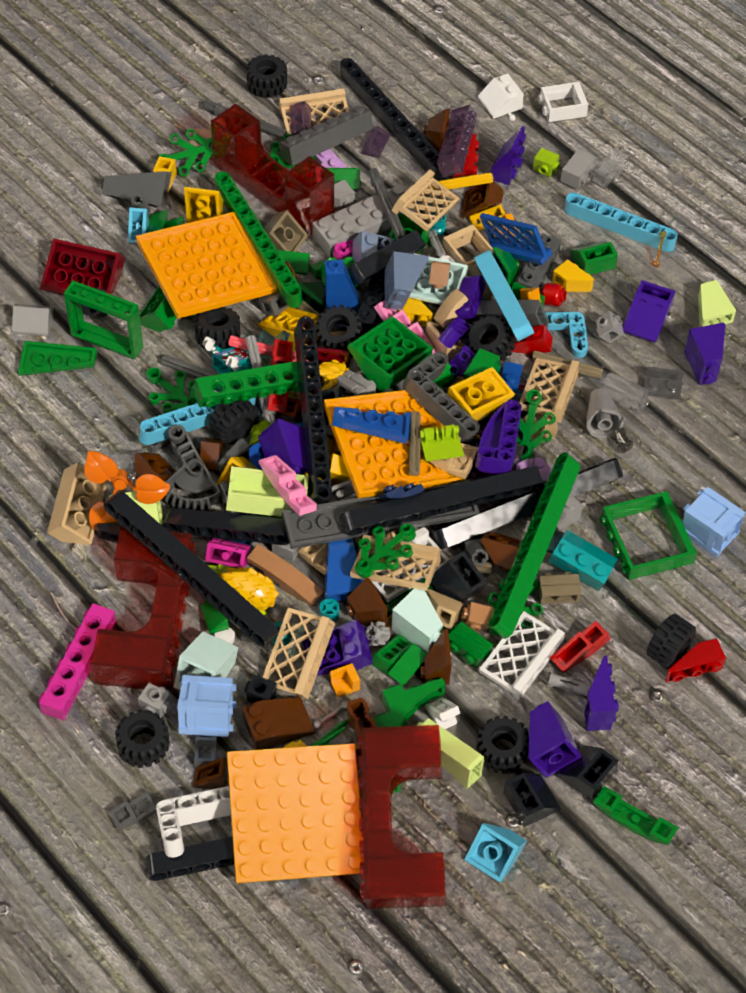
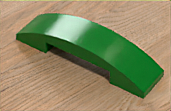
(634, 819)

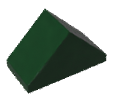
(313, 294)

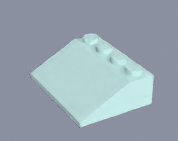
(426, 292)

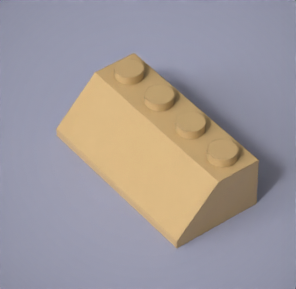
(72, 506)

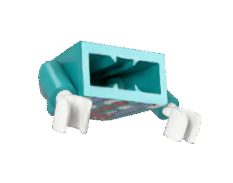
(227, 359)

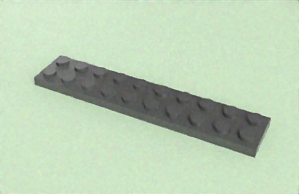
(327, 526)

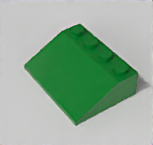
(388, 353)

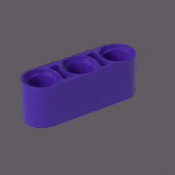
(473, 289)
(454, 332)

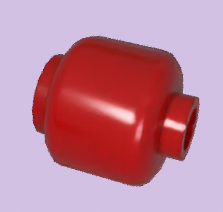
(554, 294)

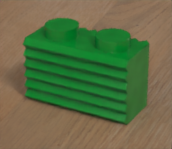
(469, 645)

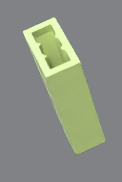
(458, 758)

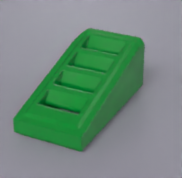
(385, 663)

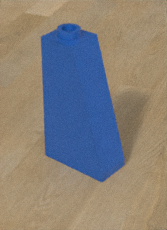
(340, 287)
(339, 563)

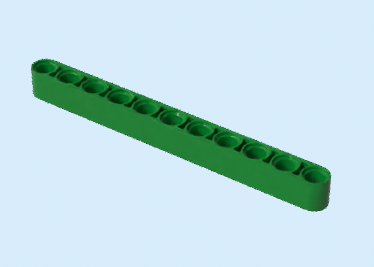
(274, 263)
(534, 546)

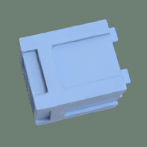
(712, 521)
(206, 705)

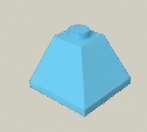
(495, 850)

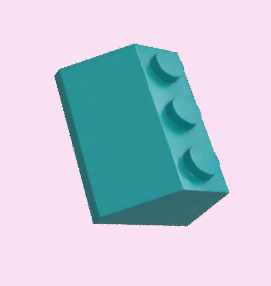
(583, 558)

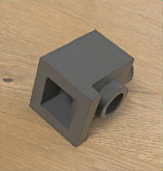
(272, 304)

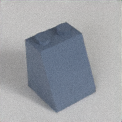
(401, 277)

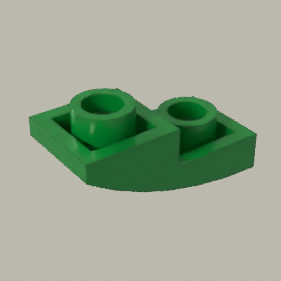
(408, 664)

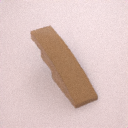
(286, 575)

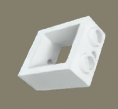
(563, 91)

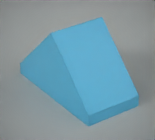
(137, 223)

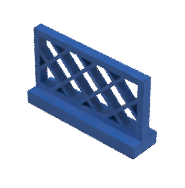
(522, 249)

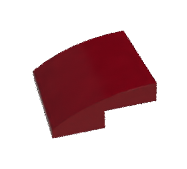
(328, 355)

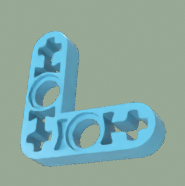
(572, 327)

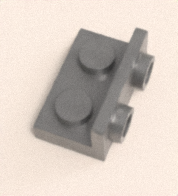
(663, 382)

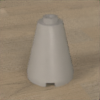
(602, 415)

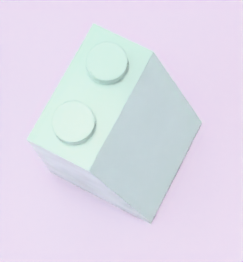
(417, 620)
(206, 657)

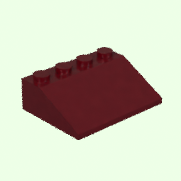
(81, 264)

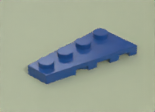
(381, 425)

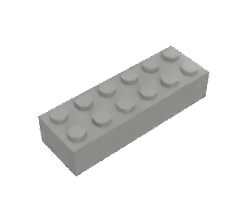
(349, 222)

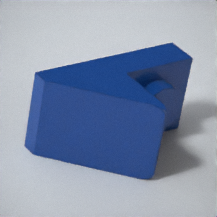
(512, 374)

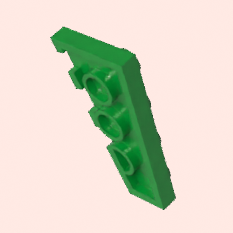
(50, 357)

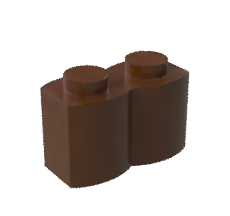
(358, 716)

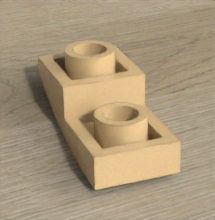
(446, 311)

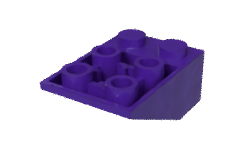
(509, 158)
(649, 311)
(346, 646)
(600, 703)

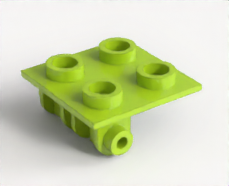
(441, 443)

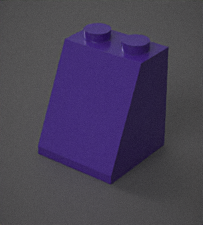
(705, 351)
(285, 442)
(550, 741)

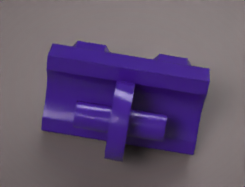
(461, 361)

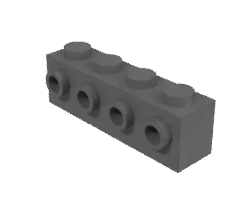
(533, 274)

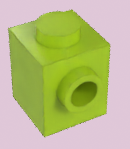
(546, 162)

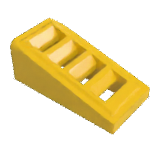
(495, 211)

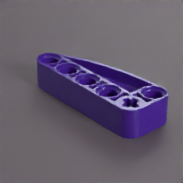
(499, 440)

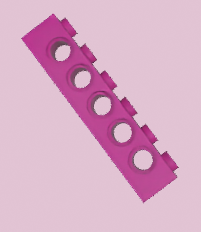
(60, 705)

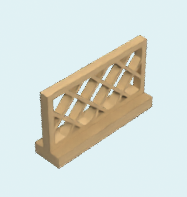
(315, 101)
(416, 193)
(563, 390)
(421, 555)
(314, 654)

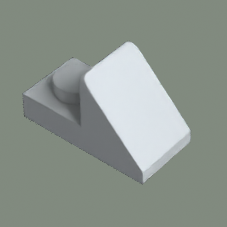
(443, 712)

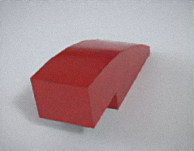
(581, 647)

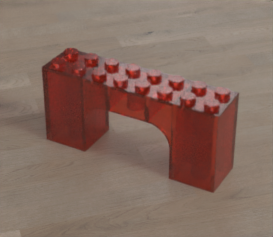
(238, 150)
(148, 653)
(389, 874)

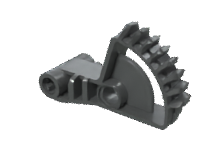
(185, 477)

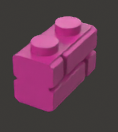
(227, 553)

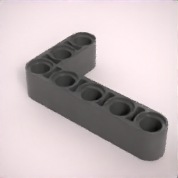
(422, 388)

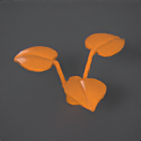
(102, 468)

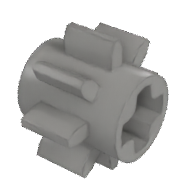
(378, 633)

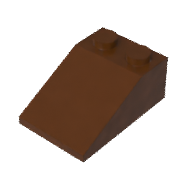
(276, 722)

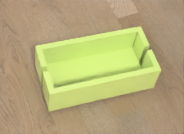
(254, 493)

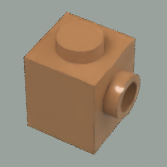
(439, 274)
(477, 616)

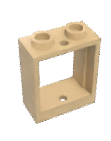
(462, 238)

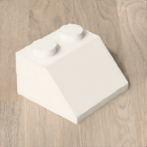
(501, 96)

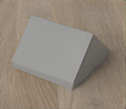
(32, 319)

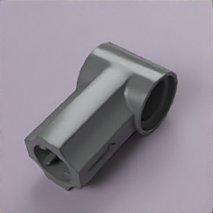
(475, 551)

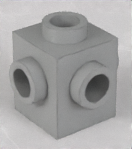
(609, 327)
(155, 699)

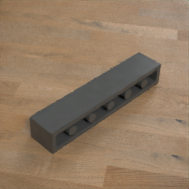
(326, 135)

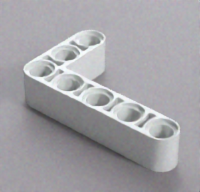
(188, 810)

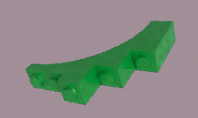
(403, 704)

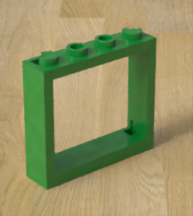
(82, 294)
(639, 505)

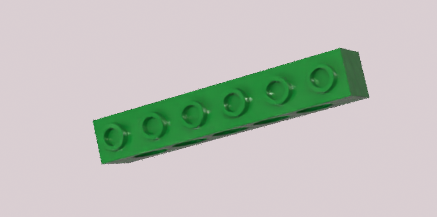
(240, 380)

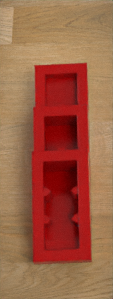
(280, 354)

